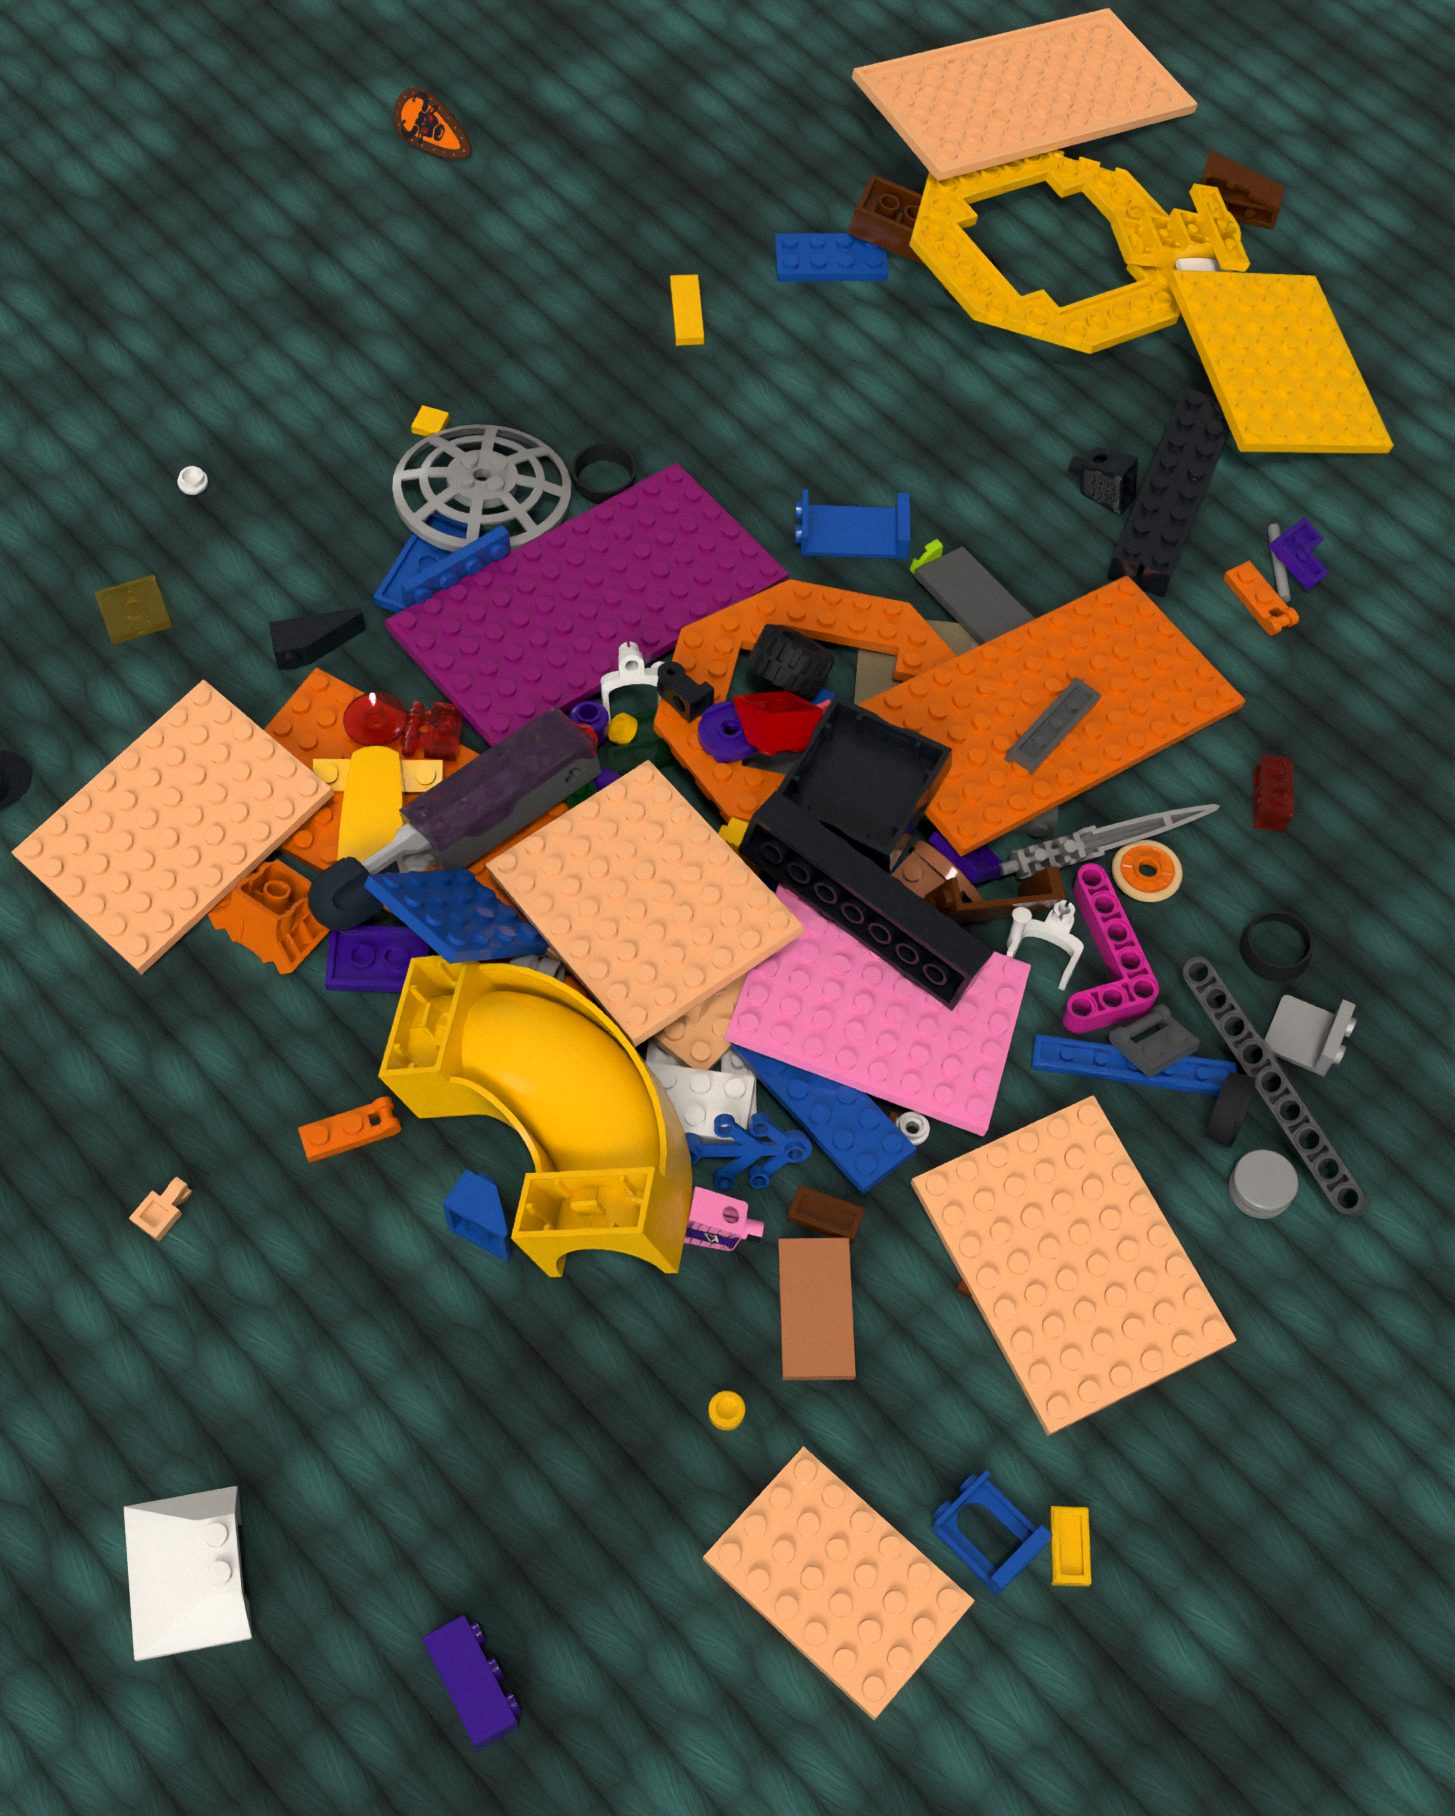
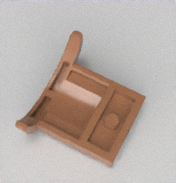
(928, 869)

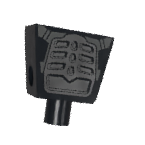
(1107, 478)

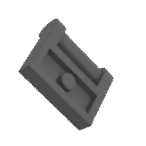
(1159, 1049)

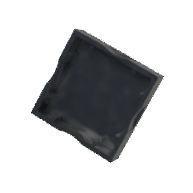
(867, 779)

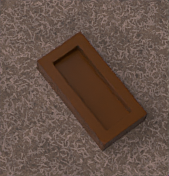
(825, 1214)

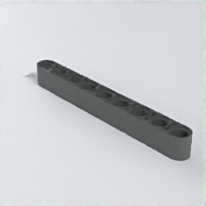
(1285, 1096)

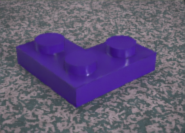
(1295, 552)

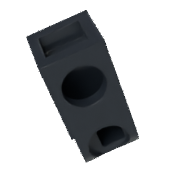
(683, 692)

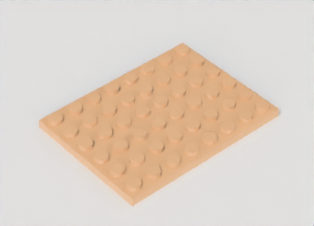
(172, 825)
(644, 901)
(1072, 1264)

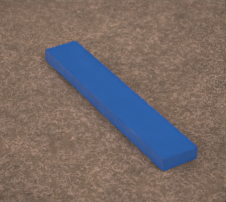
(1108, 1063)

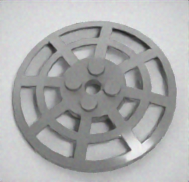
(476, 494)

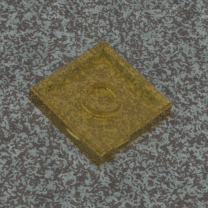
(133, 609)

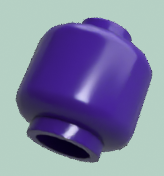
(593, 715)

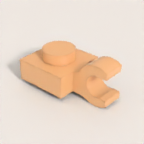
(160, 1213)

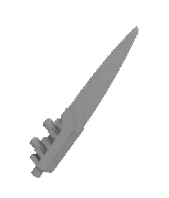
(1092, 842)

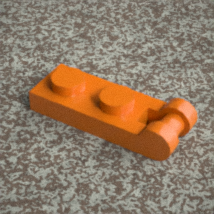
(1260, 598)
(349, 1130)

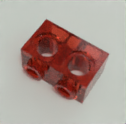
(1273, 793)

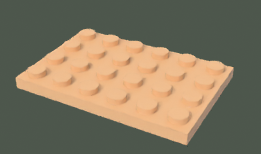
(838, 1582)

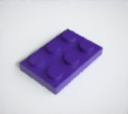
(372, 958)

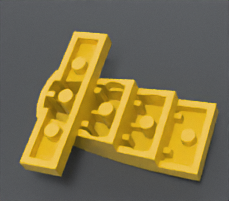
(1184, 234)
(373, 793)

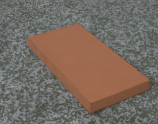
(816, 1309)

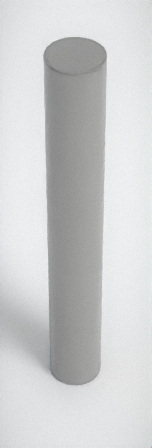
(1279, 567)

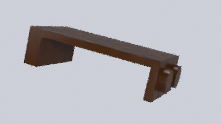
(1036, 895)

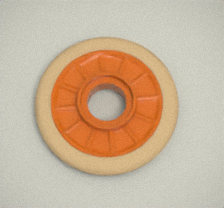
(1140, 887)

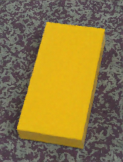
(1070, 1546)

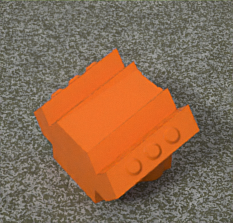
(271, 915)

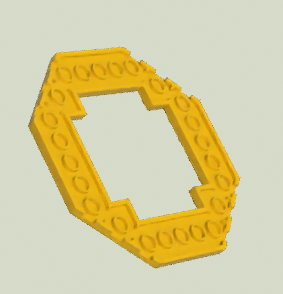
(991, 299)

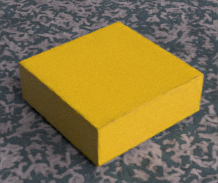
(430, 421)

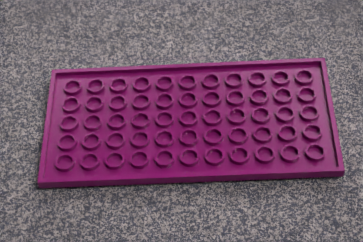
(558, 608)

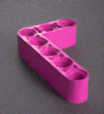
(1114, 954)

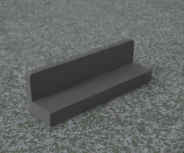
(1053, 726)

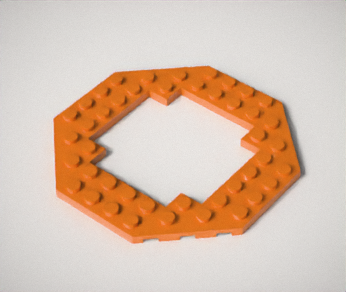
(823, 613)

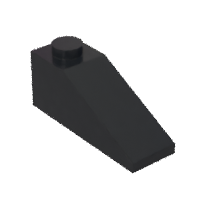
(309, 638)

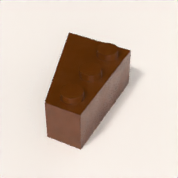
(1245, 193)

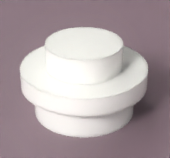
(192, 480)

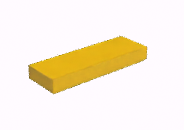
(687, 310)

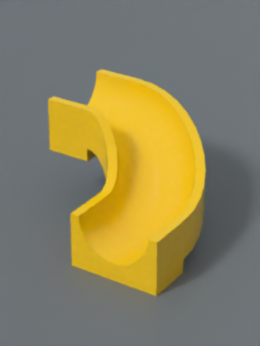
(570, 1084)

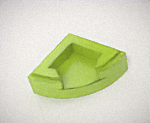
(934, 551)

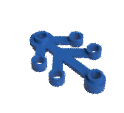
(787, 1147)

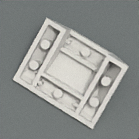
(186, 1573)

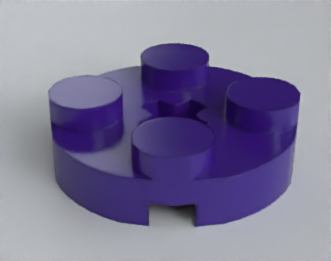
(714, 740)

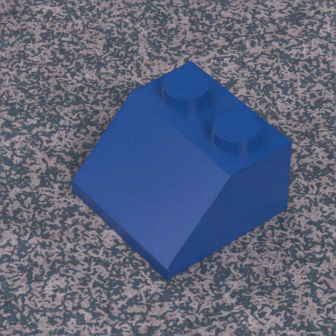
(477, 1214)

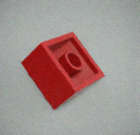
(777, 720)

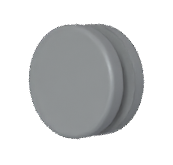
(1263, 1184)

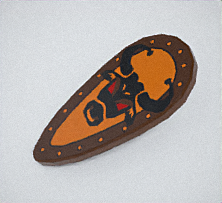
(430, 125)

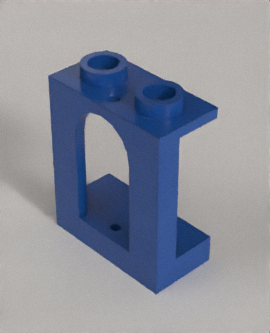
(983, 1493)

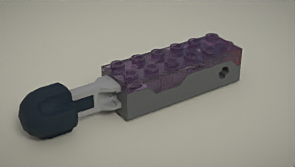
(467, 813)

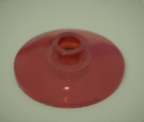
(375, 709)

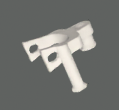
(630, 672)
(1054, 929)

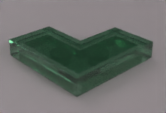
(646, 746)

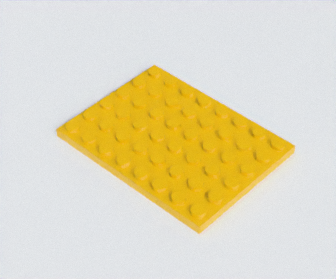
(1278, 363)

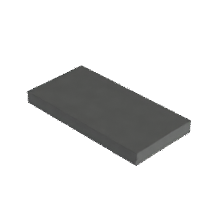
(972, 595)

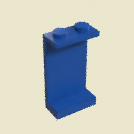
(854, 529)

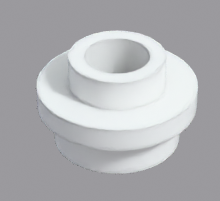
(917, 1120)

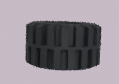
(791, 660)

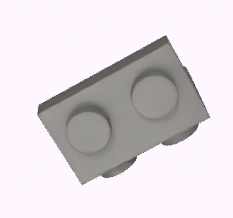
(1310, 1034)

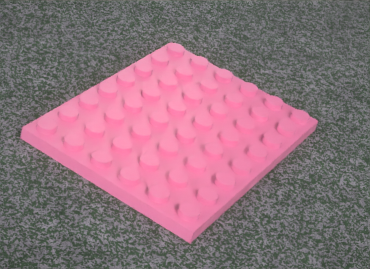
(867, 1026)

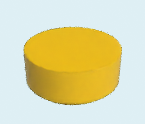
(622, 728)
(726, 1410)

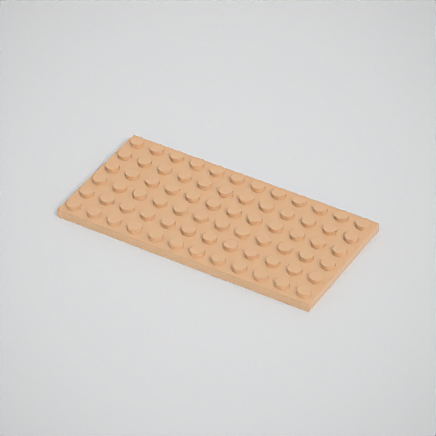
(1023, 93)

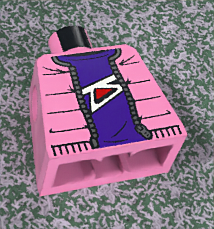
(719, 1221)

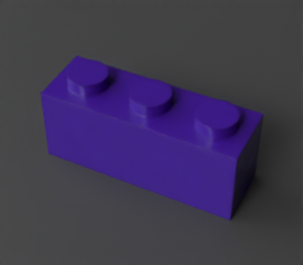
(472, 1682)

